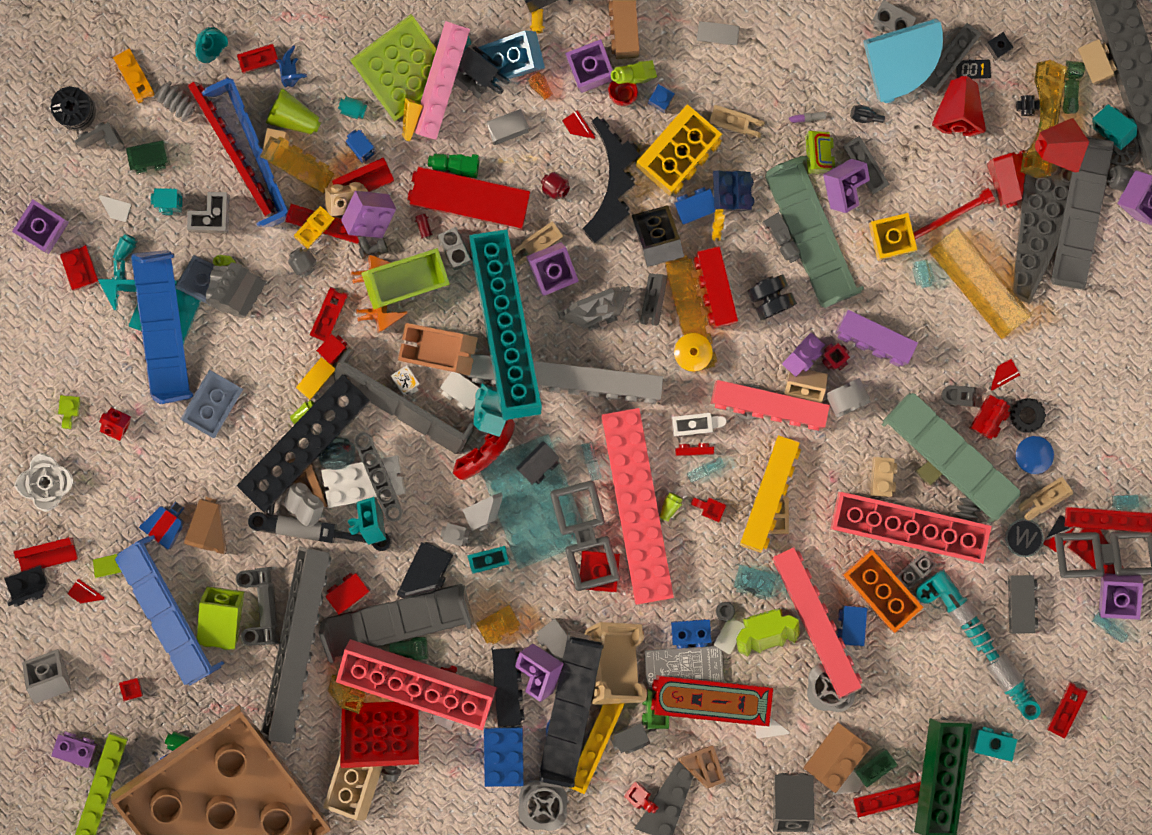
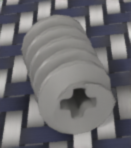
(175, 101)

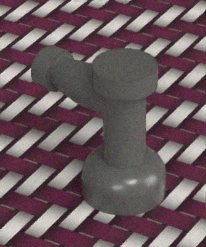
(368, 250)

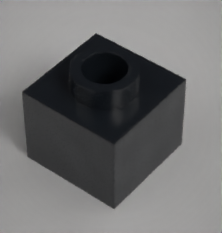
(993, 48)

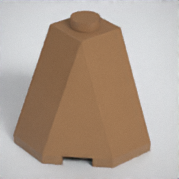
(207, 527)

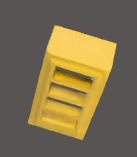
(411, 115)

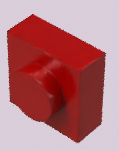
(131, 689)

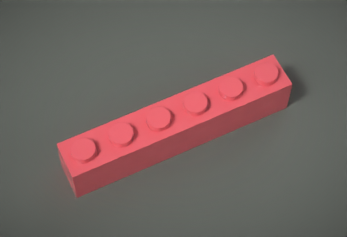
(769, 404)

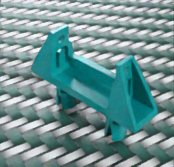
(118, 283)

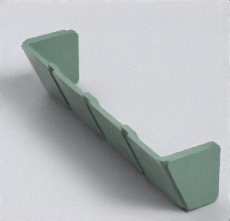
(811, 232)
(952, 456)

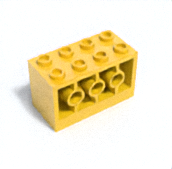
(675, 138)

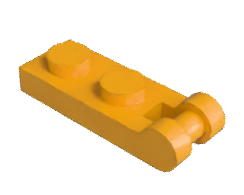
(133, 75)

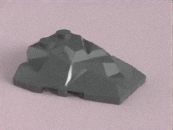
(597, 308)

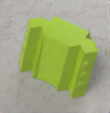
(767, 631)

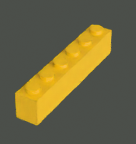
(769, 494)

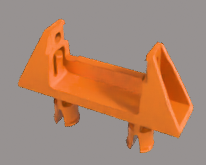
(380, 314)

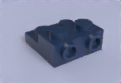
(733, 190)

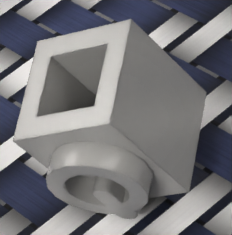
(455, 534)

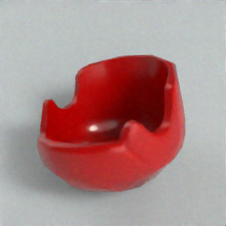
(622, 94)

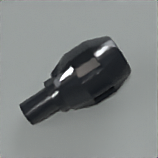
(865, 114)

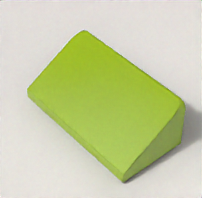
(105, 566)

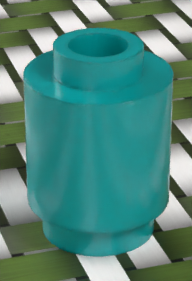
(352, 108)

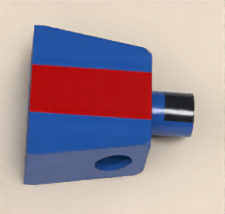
(164, 525)

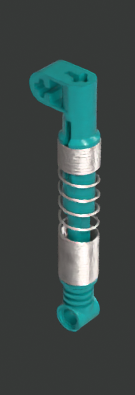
(999, 666)

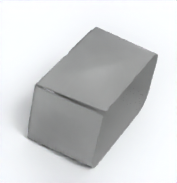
(507, 127)
(458, 245)

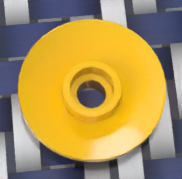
(693, 362)

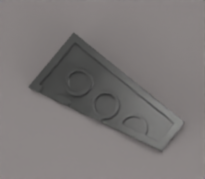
(670, 803)

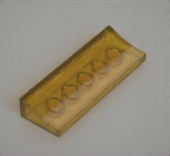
(980, 283)

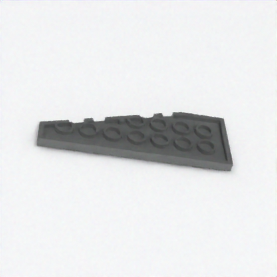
(1039, 229)

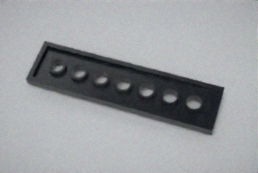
(290, 443)

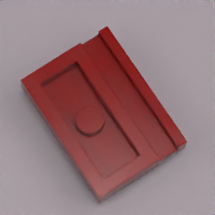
(79, 268)

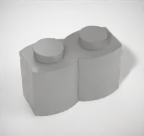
(303, 504)

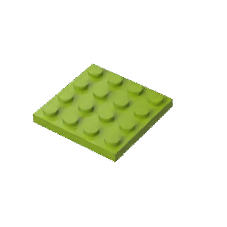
(397, 65)

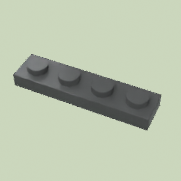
(952, 57)

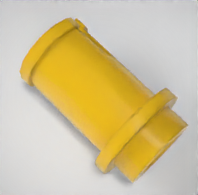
(537, 21)

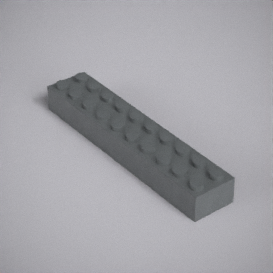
(1132, 55)
(295, 645)

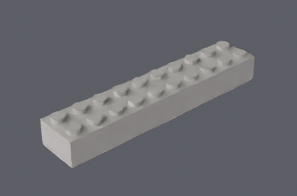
(581, 379)

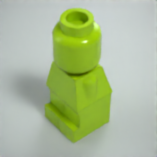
(634, 73)

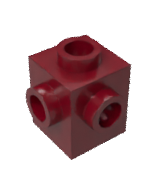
(839, 350)

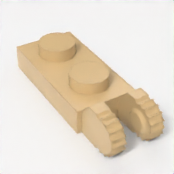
(734, 121)
(538, 241)
(1046, 498)

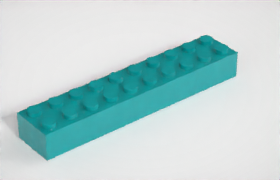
(505, 325)

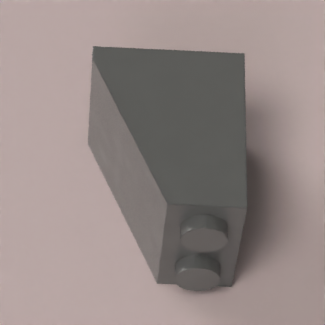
(793, 803)

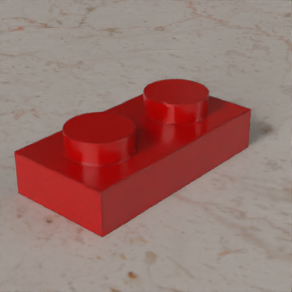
(257, 58)
(686, 450)

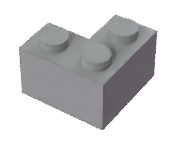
(215, 218)

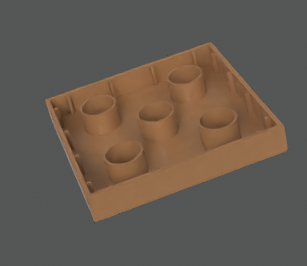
(220, 785)

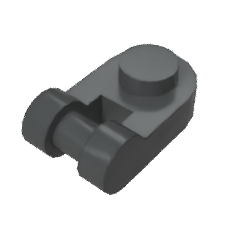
(952, 395)

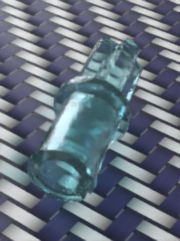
(591, 461)
(706, 469)
(1110, 628)

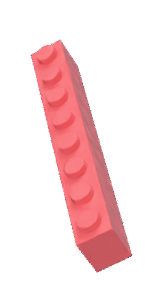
(816, 622)

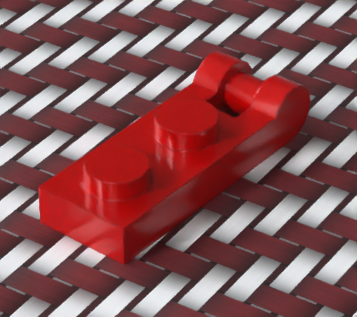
(328, 315)
(1067, 710)

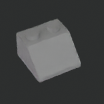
(46, 676)

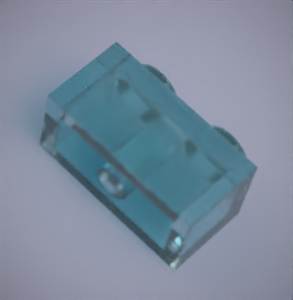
(1121, 501)

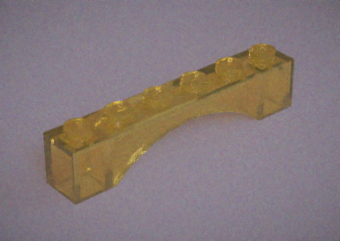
(1050, 85)

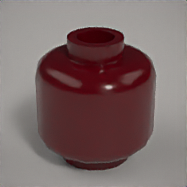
(555, 185)

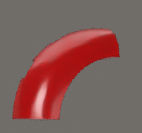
(481, 458)

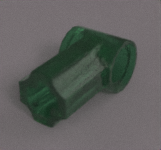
(414, 648)

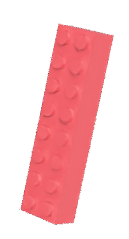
(910, 527)
(416, 684)

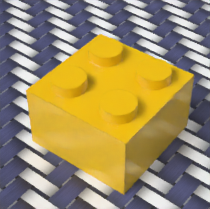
(892, 236)

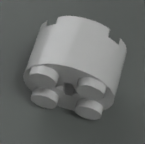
(848, 398)

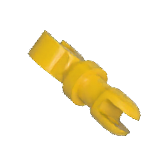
(718, 224)

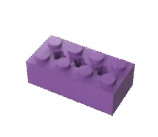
(876, 338)

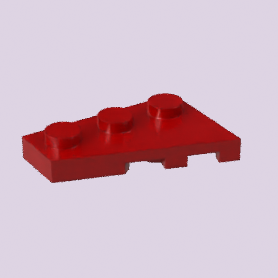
(1085, 551)

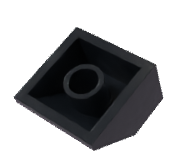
(538, 463)

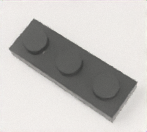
(858, 151)

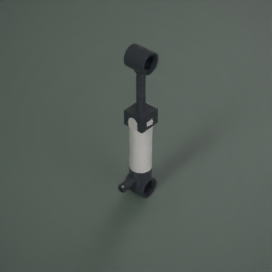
(294, 528)

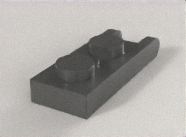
(654, 298)

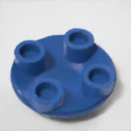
(1034, 455)

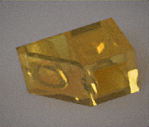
(346, 696)

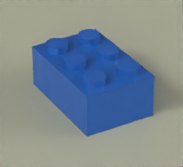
(503, 756)

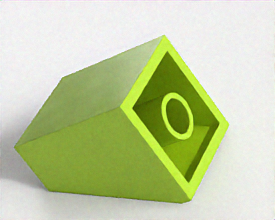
(220, 618)

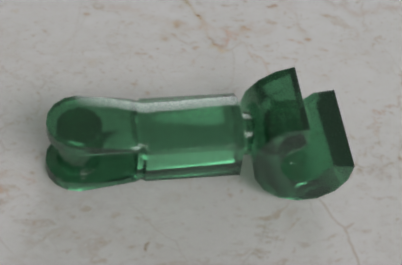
(1071, 90)

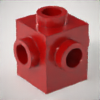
(114, 423)

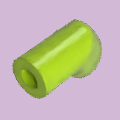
(222, 260)

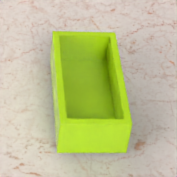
(405, 278)

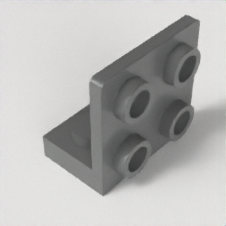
(101, 131)

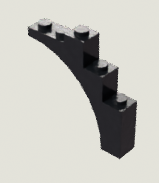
(620, 157)

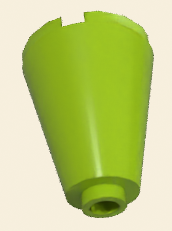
(292, 114)

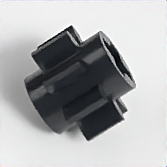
(1028, 105)

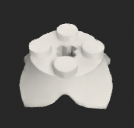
(30, 482)

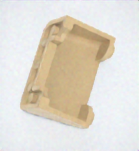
(617, 668)

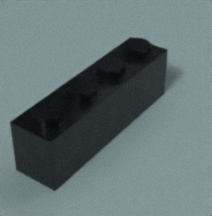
(507, 692)

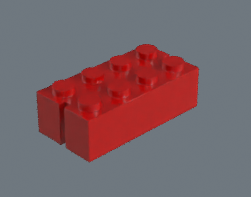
(716, 288)

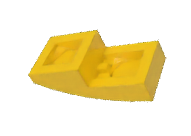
(314, 227)
(315, 378)

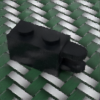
(482, 68)

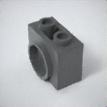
(630, 738)

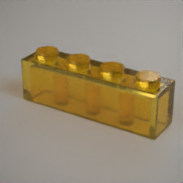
(297, 164)

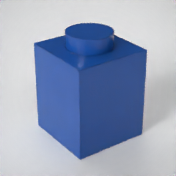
(661, 98)

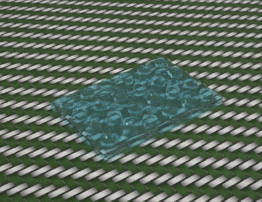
(528, 508)

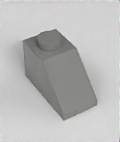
(483, 512)

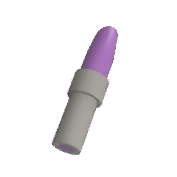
(807, 117)

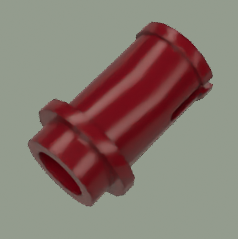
(423, 225)

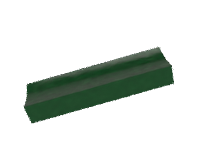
(943, 777)

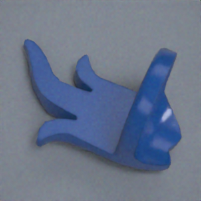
(288, 69)

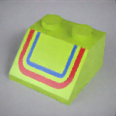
(819, 152)

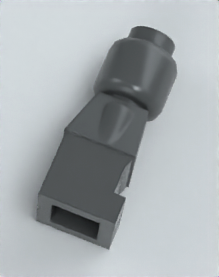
(781, 236)

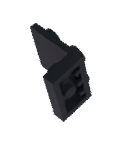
(26, 585)

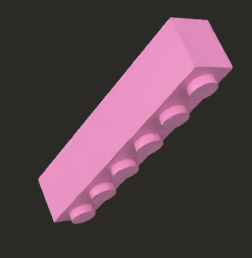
(441, 79)

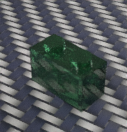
(148, 157)
(875, 767)

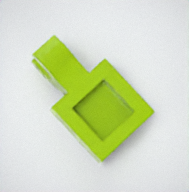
(68, 407)

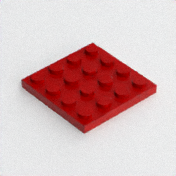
(380, 735)

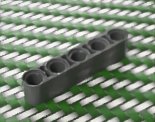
(376, 467)

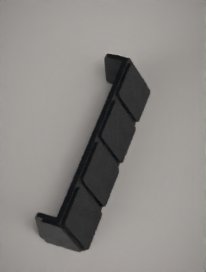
(570, 709)

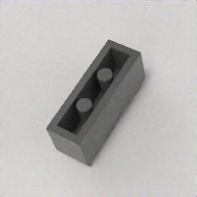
(1022, 604)

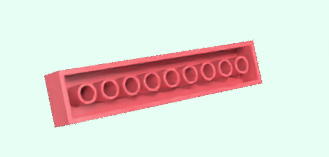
(637, 506)

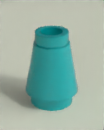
(124, 247)

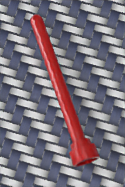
(985, 197)

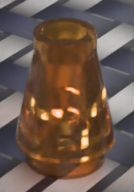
(540, 85)

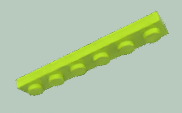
(102, 784)

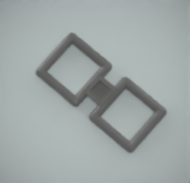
(585, 535)
(1104, 554)

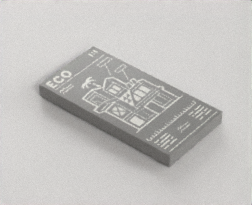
(690, 662)

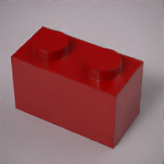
(332, 349)
(347, 593)

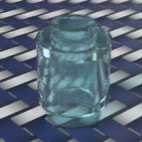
(923, 273)

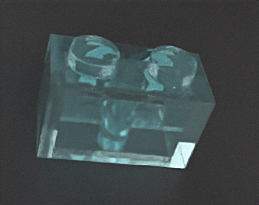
(754, 581)

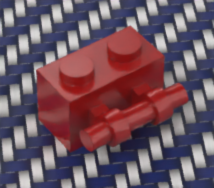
(990, 417)

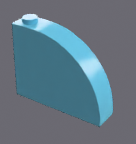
(903, 58)

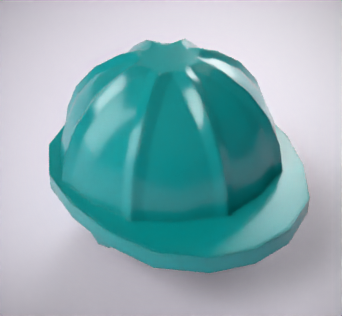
(210, 44)

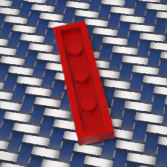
(298, 216)
(887, 799)

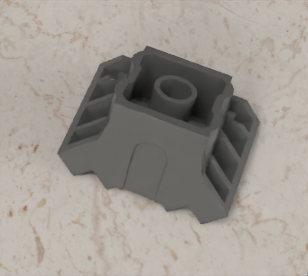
(233, 289)

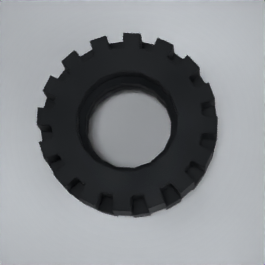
(1028, 427)

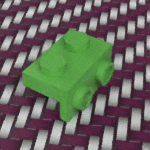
(651, 720)

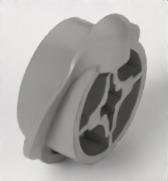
(816, 700)
(556, 820)

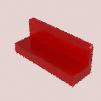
(371, 176)
(47, 554)

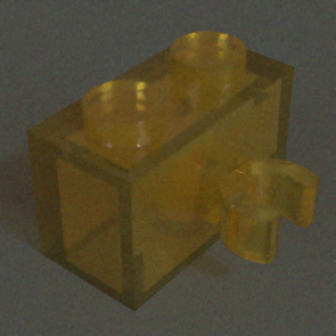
(498, 624)

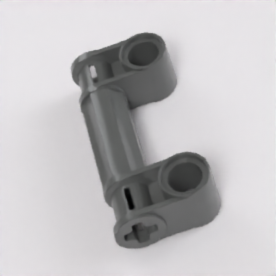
(266, 605)

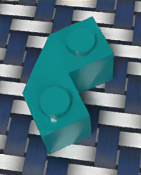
(487, 411)

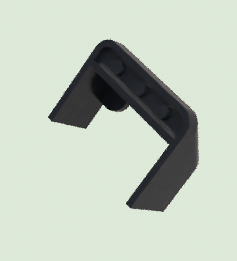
(425, 571)

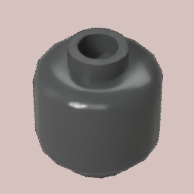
(1119, 177)
(302, 261)

